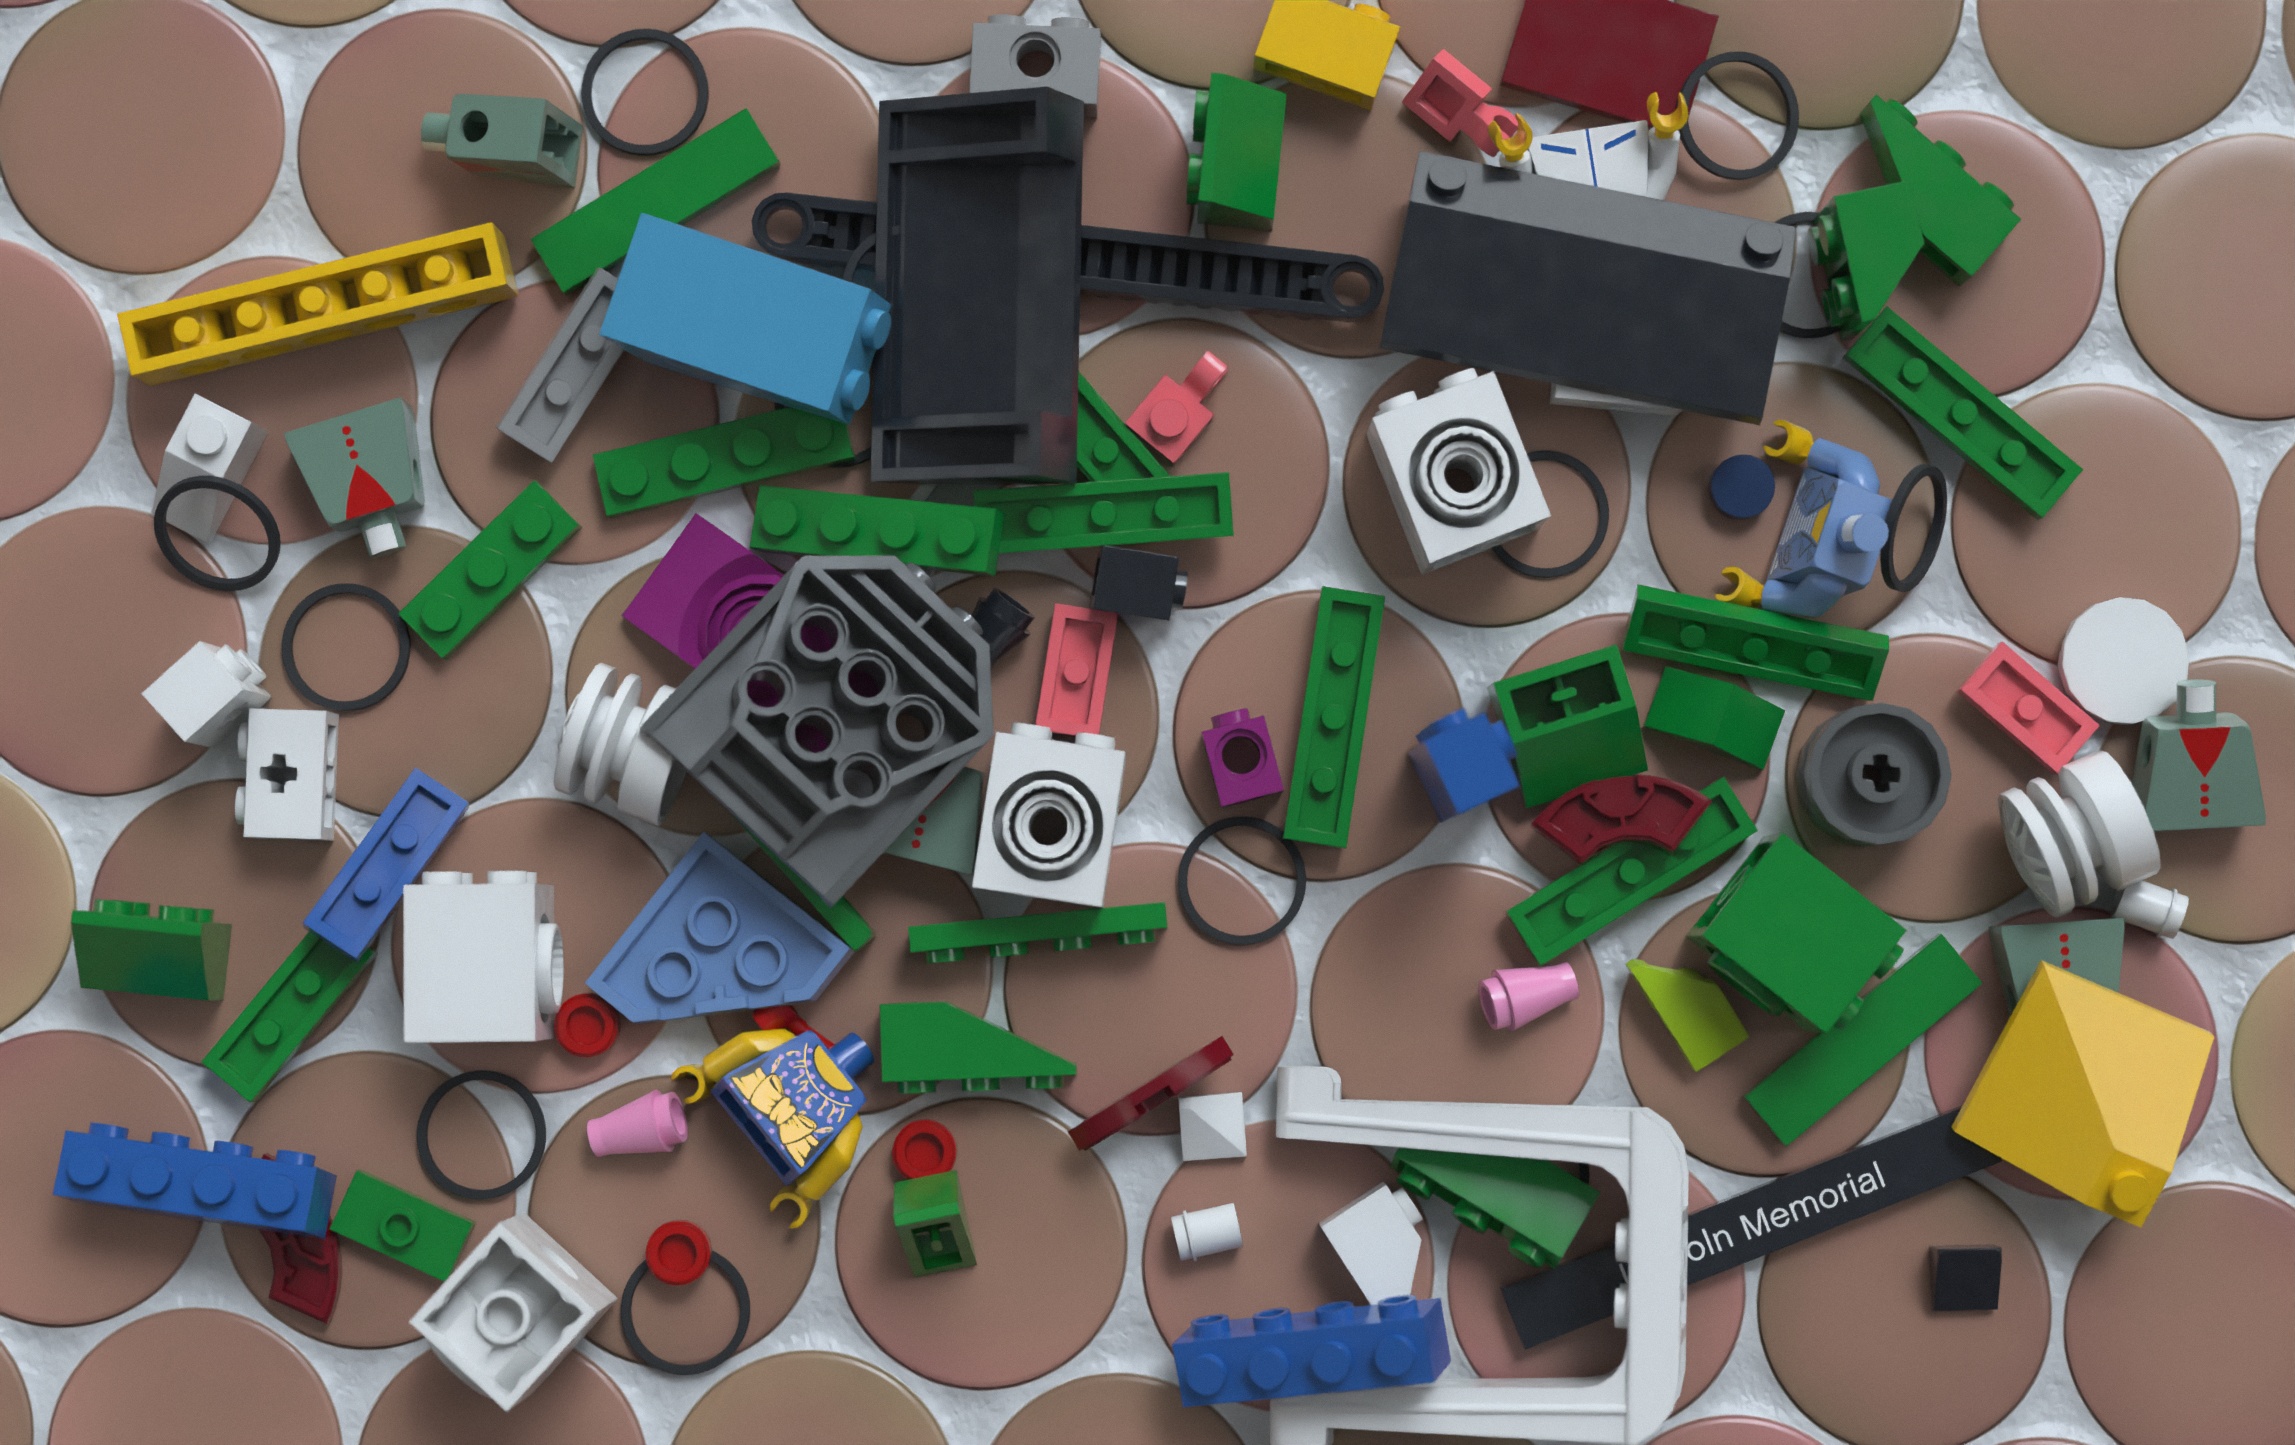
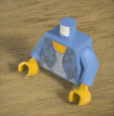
(1828, 534)

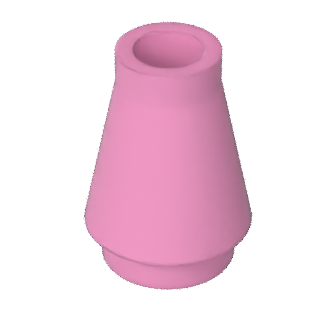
(1524, 994)
(642, 1126)

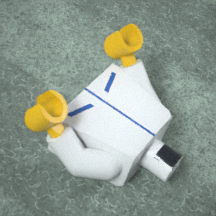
(1606, 157)

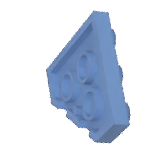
(717, 945)

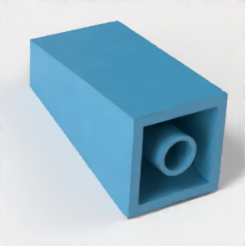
(746, 320)

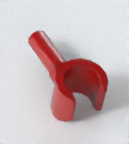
(783, 1017)

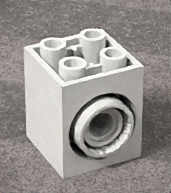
(1464, 429)
(1043, 775)
(481, 958)
(512, 1311)

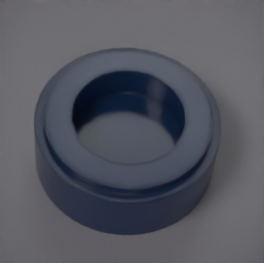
(1741, 487)

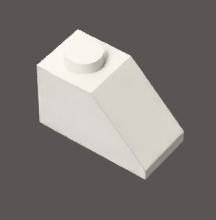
(206, 444)
(1377, 1241)

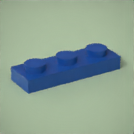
(385, 861)

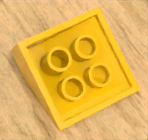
(2088, 1092)

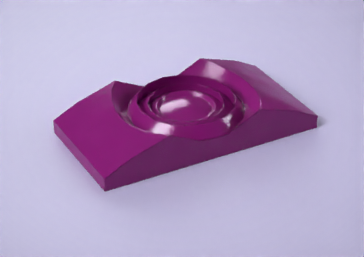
(704, 593)

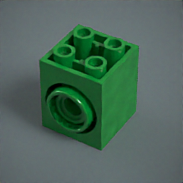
(1796, 936)

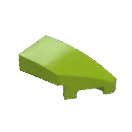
(1691, 1010)

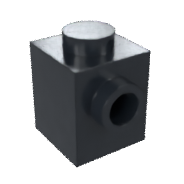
(1137, 583)

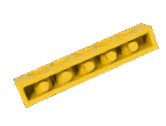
(318, 304)

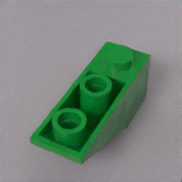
(1955, 212)
(947, 1042)
(1516, 1197)

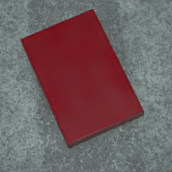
(1608, 54)

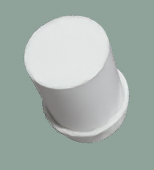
(2151, 908)
(1207, 1231)

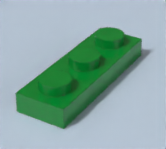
(490, 570)
(283, 1015)

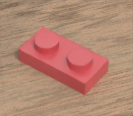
(1076, 670)
(2027, 708)

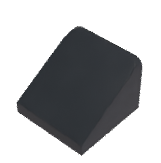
(1965, 1277)

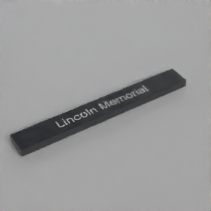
(1757, 1222)

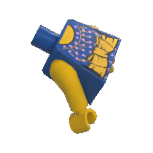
(790, 1103)

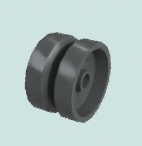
(1910, 767)

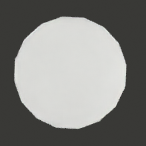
(2123, 660)

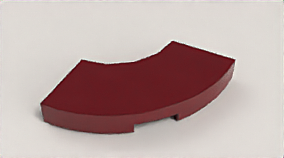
(1619, 812)
(1151, 1094)
(306, 1270)

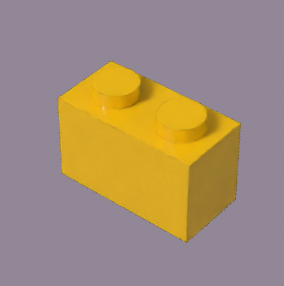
(1328, 48)

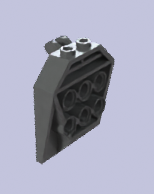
(793, 800)

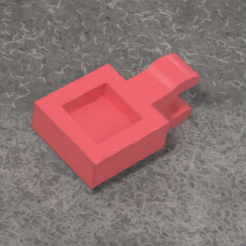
(1452, 101)
(1173, 413)

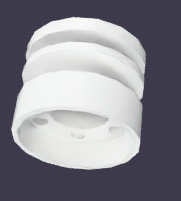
(607, 742)
(2090, 828)

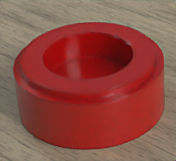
(587, 1025)
(924, 1149)
(678, 1252)

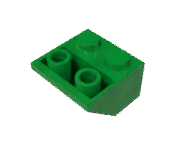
(1241, 153)
(1865, 249)
(1570, 724)
(159, 955)

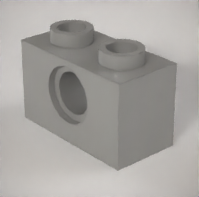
(1069, 42)

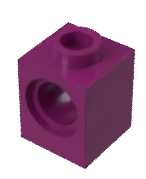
(1234, 787)

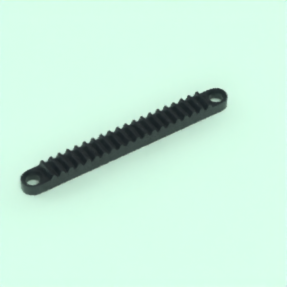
(1119, 263)

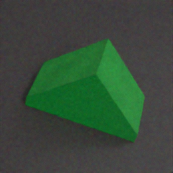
(1714, 716)
(933, 1223)

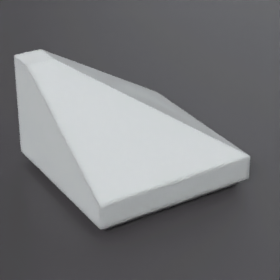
(1212, 1126)

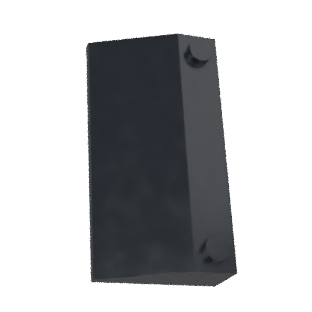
(979, 288)
(1589, 288)

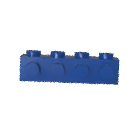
(1463, 762)
(195, 1183)
(1312, 1351)

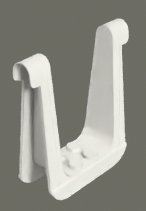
(1654, 1173)

